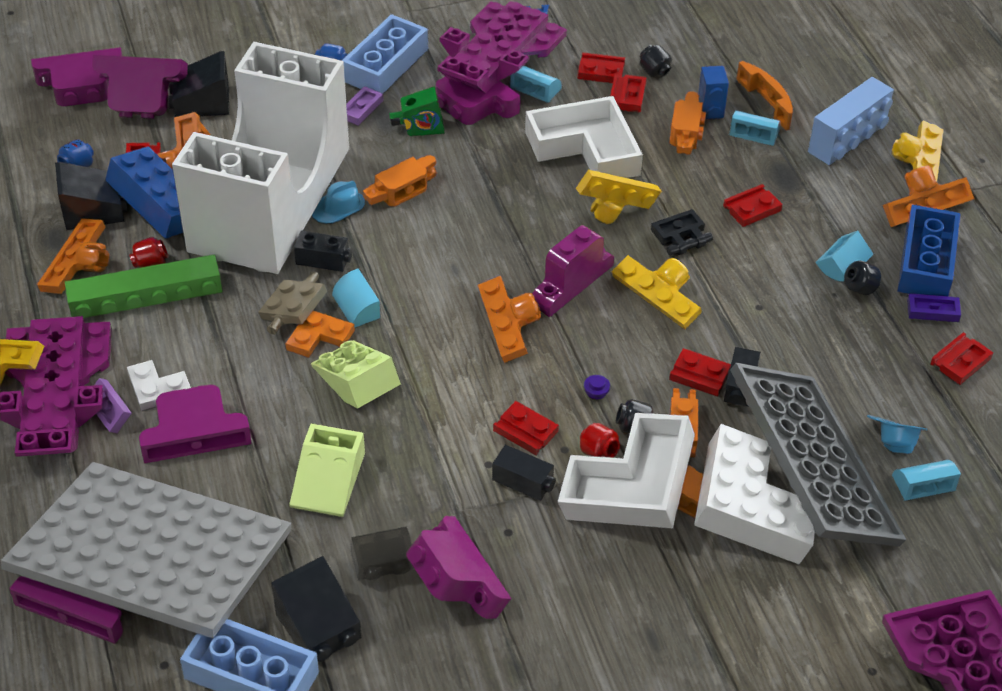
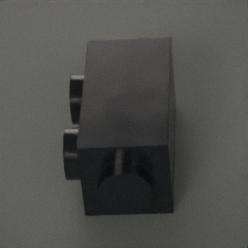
(322, 251)
(732, 392)
(523, 472)

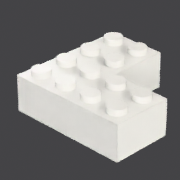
(589, 129)
(642, 485)
(741, 503)

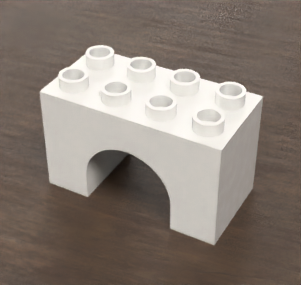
(262, 187)

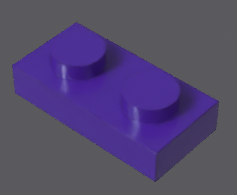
(934, 307)

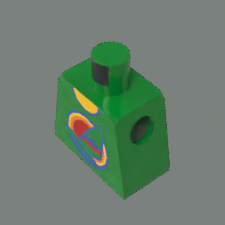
(420, 113)

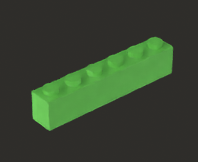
(143, 286)

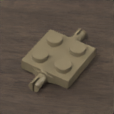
(292, 302)

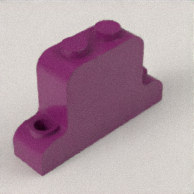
(73, 77)
(139, 83)
(472, 105)
(572, 268)
(192, 424)
(456, 569)
(68, 608)

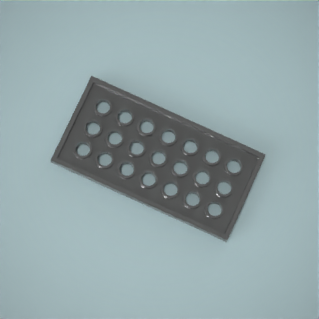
(817, 456)

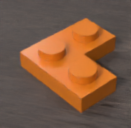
(318, 328)

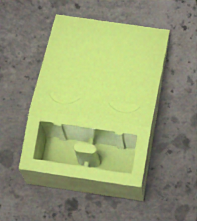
(357, 372)
(327, 470)

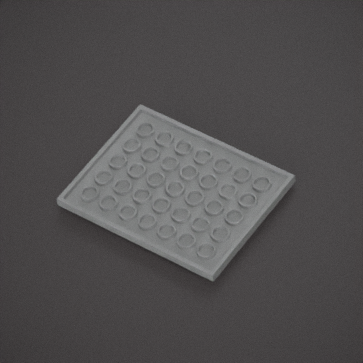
(149, 548)

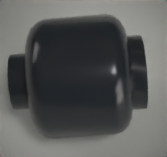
(655, 61)
(862, 277)
(627, 411)

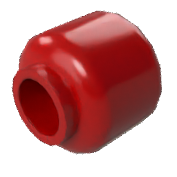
(148, 253)
(599, 441)

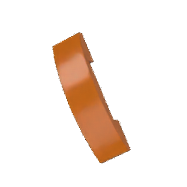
(756, 79)

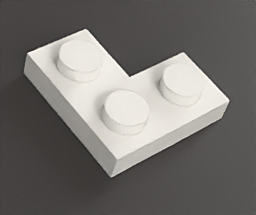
(149, 386)

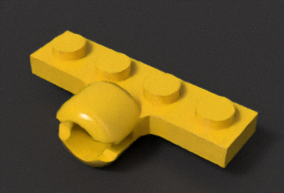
(920, 150)
(614, 193)
(660, 288)
(19, 355)

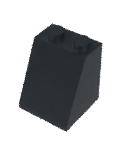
(203, 88)
(87, 195)
(315, 609)

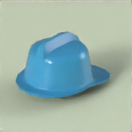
(340, 201)
(898, 437)

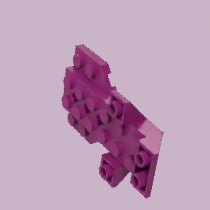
(500, 46)
(55, 392)
(952, 641)

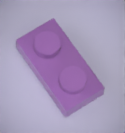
(363, 105)
(113, 411)

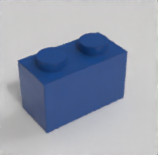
(713, 91)

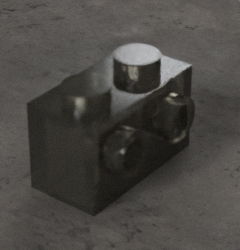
(381, 553)

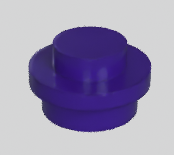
(596, 386)

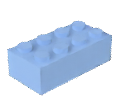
(385, 54)
(850, 120)
(248, 661)

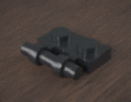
(678, 227)

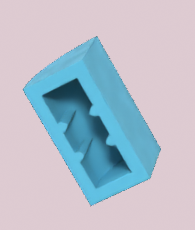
(535, 84)
(754, 128)
(843, 253)
(356, 298)
(927, 479)

